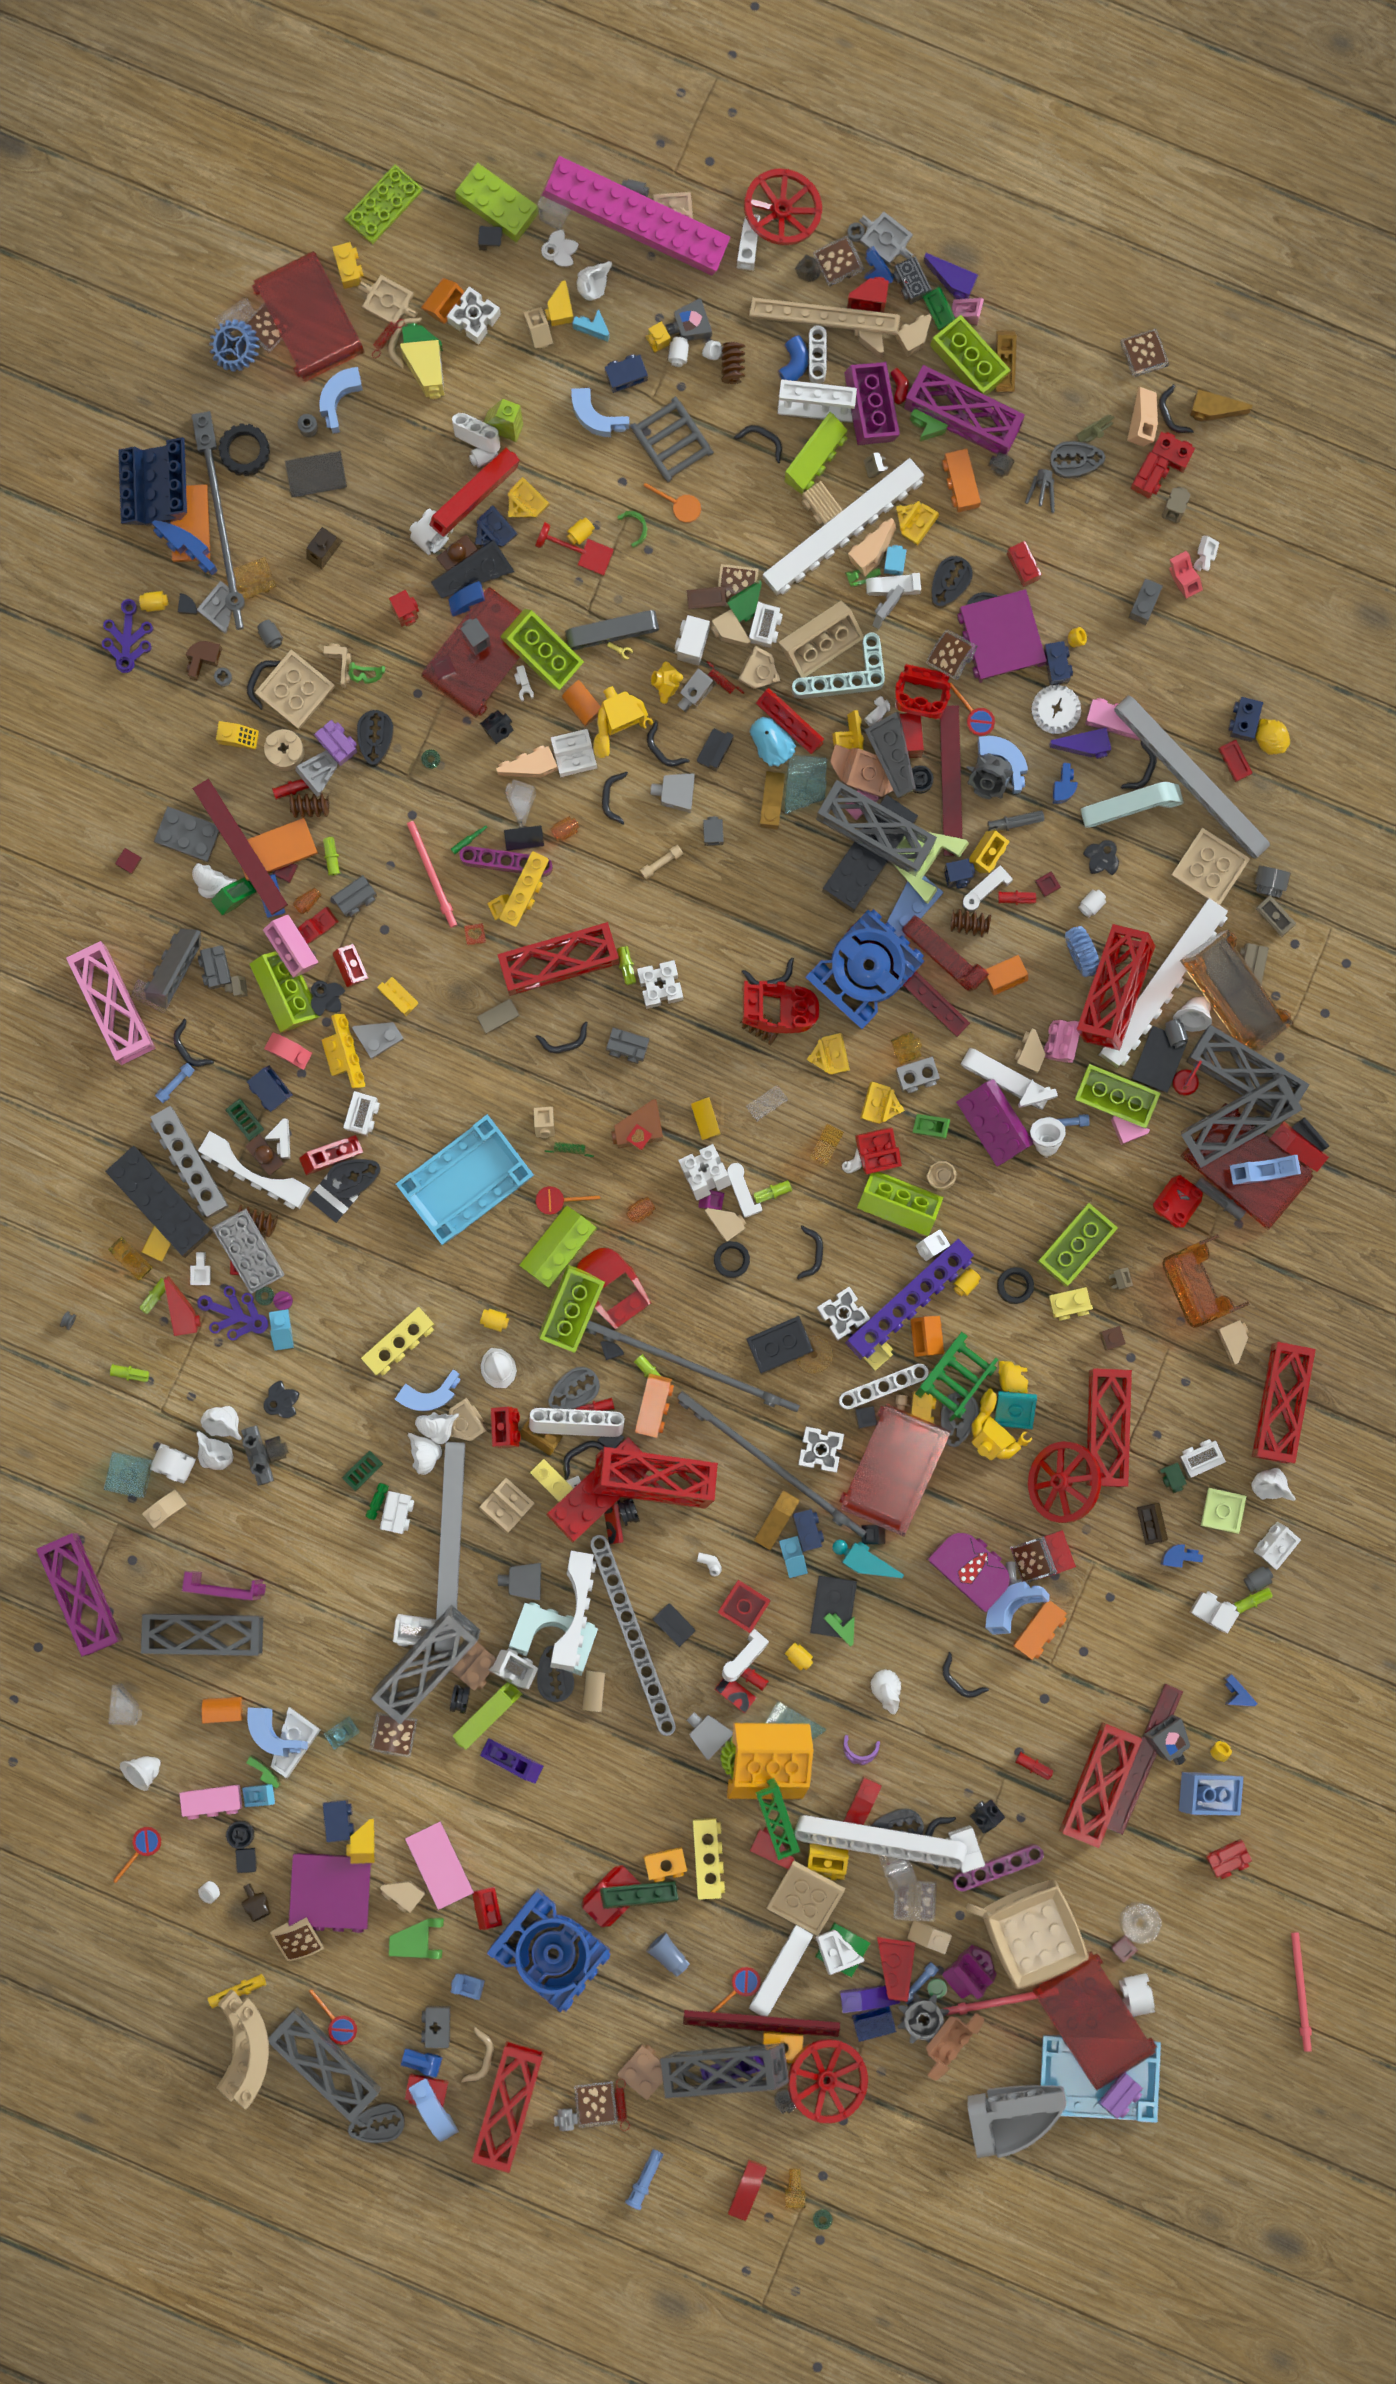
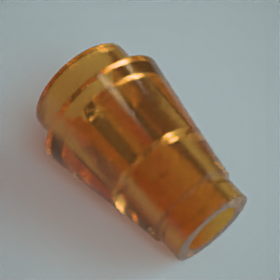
(306, 901)

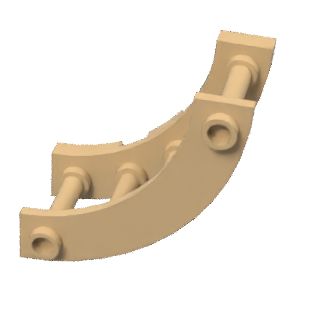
(249, 2050)

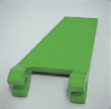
(414, 1940)

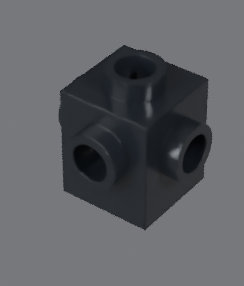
(497, 726)
(987, 1815)

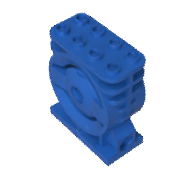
(905, 965)
(556, 1990)

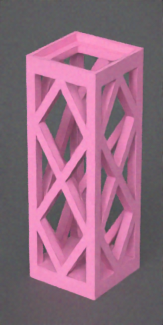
(89, 957)

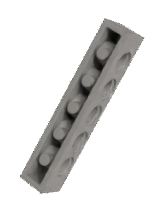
(169, 1117)

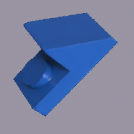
(880, 268)
(1241, 1697)

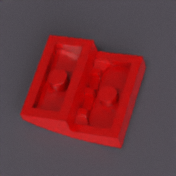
(878, 1150)

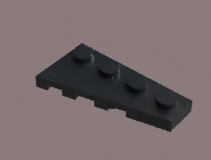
(481, 566)

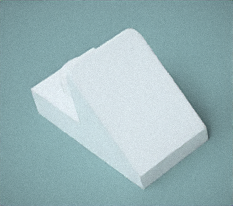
(1032, 1097)
(281, 1133)

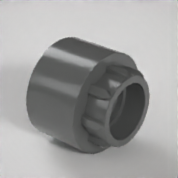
(1271, 881)

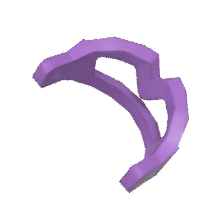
(855, 1759)

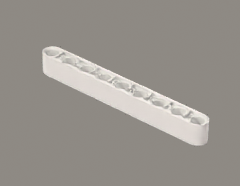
(880, 1841)

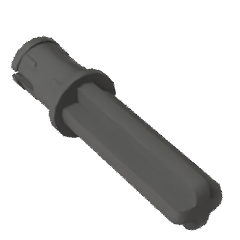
(1016, 821)
(1228, 1205)

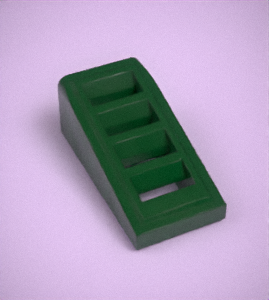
(232, 1108)
(350, 1482)

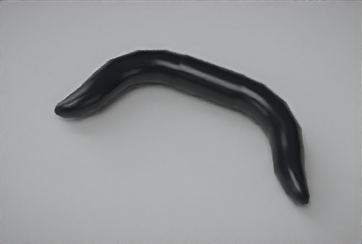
(1166, 416)
(767, 434)
(253, 679)
(656, 751)
(1148, 773)
(606, 797)
(789, 969)
(566, 1047)
(183, 1052)
(818, 1253)
(577, 1450)
(955, 1685)
(931, 1827)

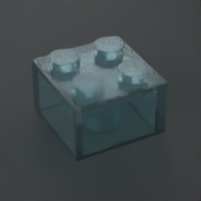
(128, 1475)

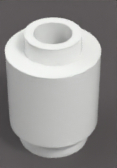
(678, 351)
(480, 457)
(1092, 903)

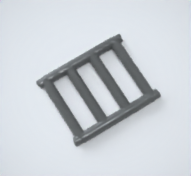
(657, 459)

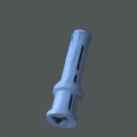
(640, 2188)

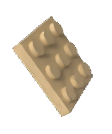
(295, 689)
(1210, 866)
(805, 1898)

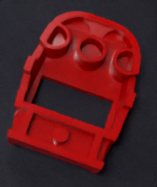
(920, 705)
(797, 1007)
(608, 1266)

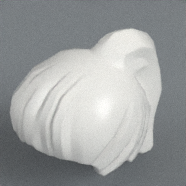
(592, 281)
(209, 880)
(221, 1422)
(436, 1426)
(213, 1453)
(424, 1453)
(1271, 1485)
(887, 1688)

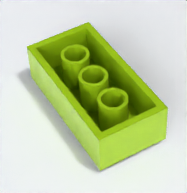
(496, 202)
(541, 649)
(1077, 1245)

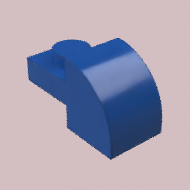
(1065, 789)
(1175, 1555)

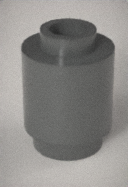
(637, 186)
(310, 430)
(270, 634)
(1176, 1033)
(1258, 1579)

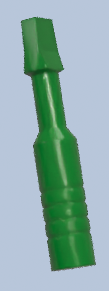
(466, 841)

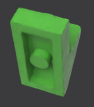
(932, 426)
(931, 1126)
(846, 1631)

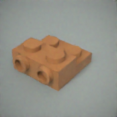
(475, 1666)
(643, 2071)

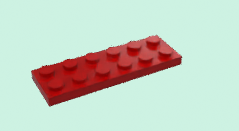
(582, 1506)

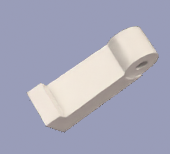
(747, 248)
(881, 586)
(983, 889)
(741, 1191)
(734, 1669)

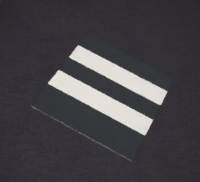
(327, 1202)

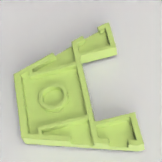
(924, 889)

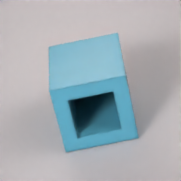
(895, 560)

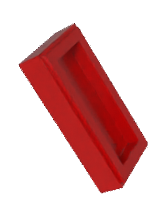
(1235, 761)

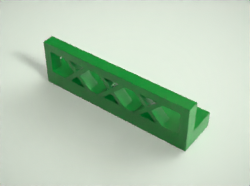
(783, 1817)

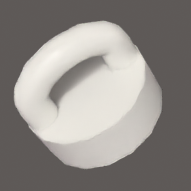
(712, 350)
(209, 1892)

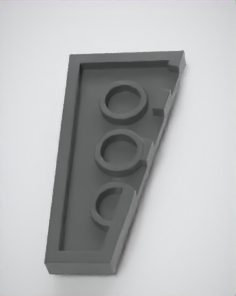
(891, 749)

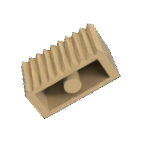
(821, 504)

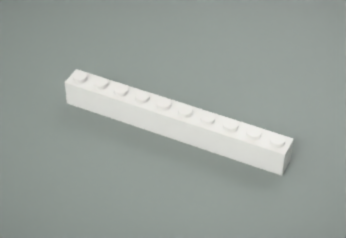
(843, 526)
(1166, 979)

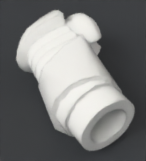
(878, 713)

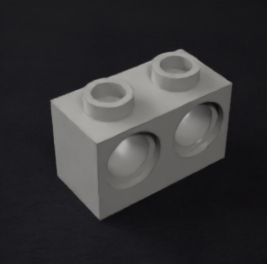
(915, 1069)

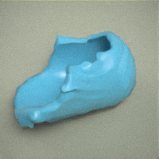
(776, 745)

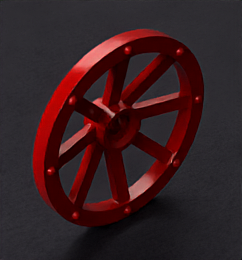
(782, 203)
(1066, 1482)
(831, 2081)

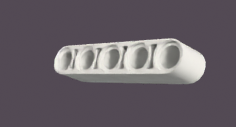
(1004, 1076)
(893, 1386)
(567, 1422)
(781, 1971)

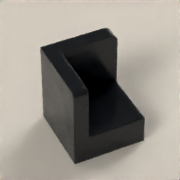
(489, 237)
(866, 1417)

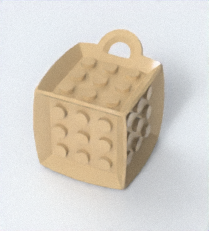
(1033, 1933)

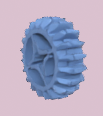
(221, 351)
(1082, 951)

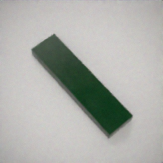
(639, 1895)

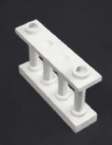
(816, 400)

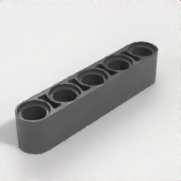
(612, 630)

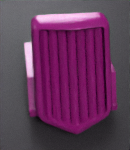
(971, 1972)

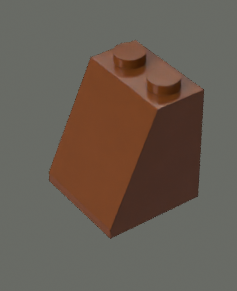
(646, 1117)

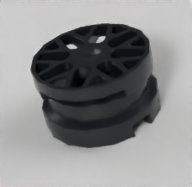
(923, 779)
(628, 1511)
(462, 1699)
(240, 1834)

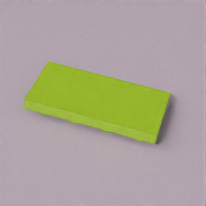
(383, 204)

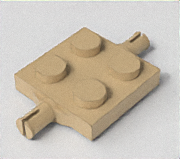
(387, 300)

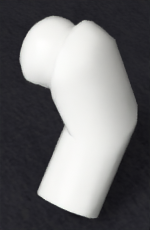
(852, 1165)
(712, 1563)

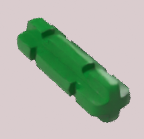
(377, 1501)

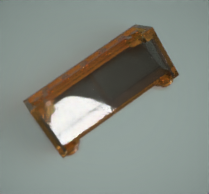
(1235, 992)

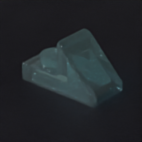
(341, 1733)

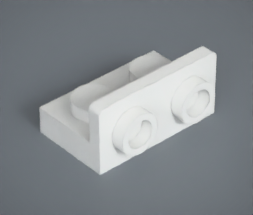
(1277, 1545)

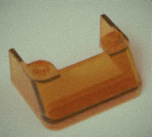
(1194, 1287)

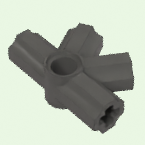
(257, 1455)

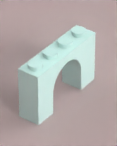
(535, 1618)

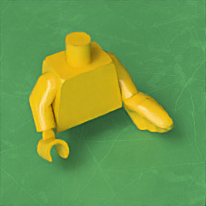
(616, 715)
(990, 1436)

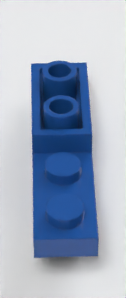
(181, 540)

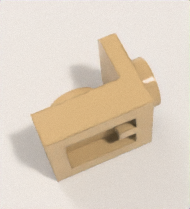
(544, 1122)

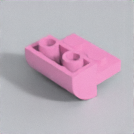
(1062, 1041)

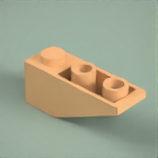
(1144, 418)
(871, 551)
(532, 765)

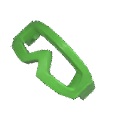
(638, 516)
(854, 576)
(379, 671)

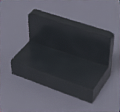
(715, 749)
(1309, 1132)
(674, 1624)

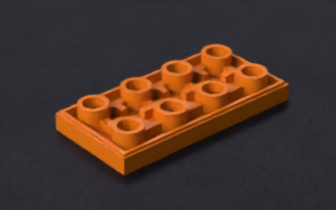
(196, 519)
(283, 845)

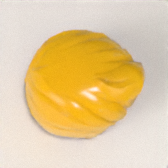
(1272, 736)
(1011, 1378)

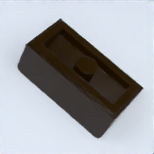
(1152, 1523)

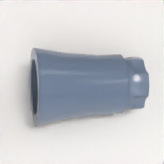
(668, 1954)

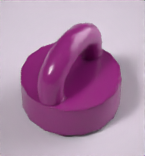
(283, 1300)

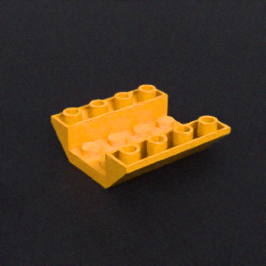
(771, 1752)

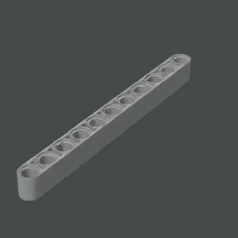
(1191, 777)
(450, 1536)
(633, 1644)

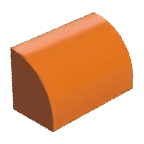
(443, 300)
(581, 702)
(1006, 975)
(927, 1336)
(222, 1710)

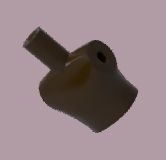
(256, 1904)

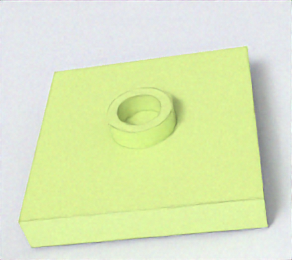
(1223, 1510)

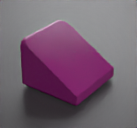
(712, 1201)

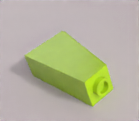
(506, 418)
(486, 1715)

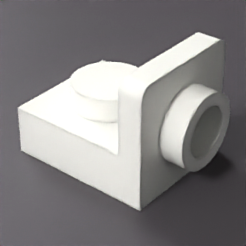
(932, 1245)

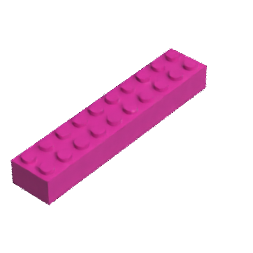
(635, 215)

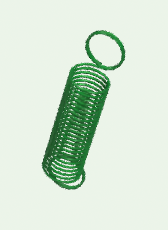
(568, 1148)

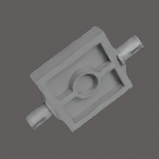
(887, 237)

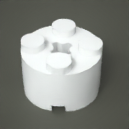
(425, 536)
(172, 1463)
(1137, 1994)

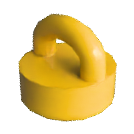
(1077, 637)
(1221, 1751)

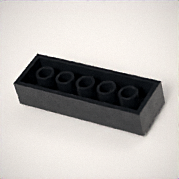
(861, 866)
(159, 1201)

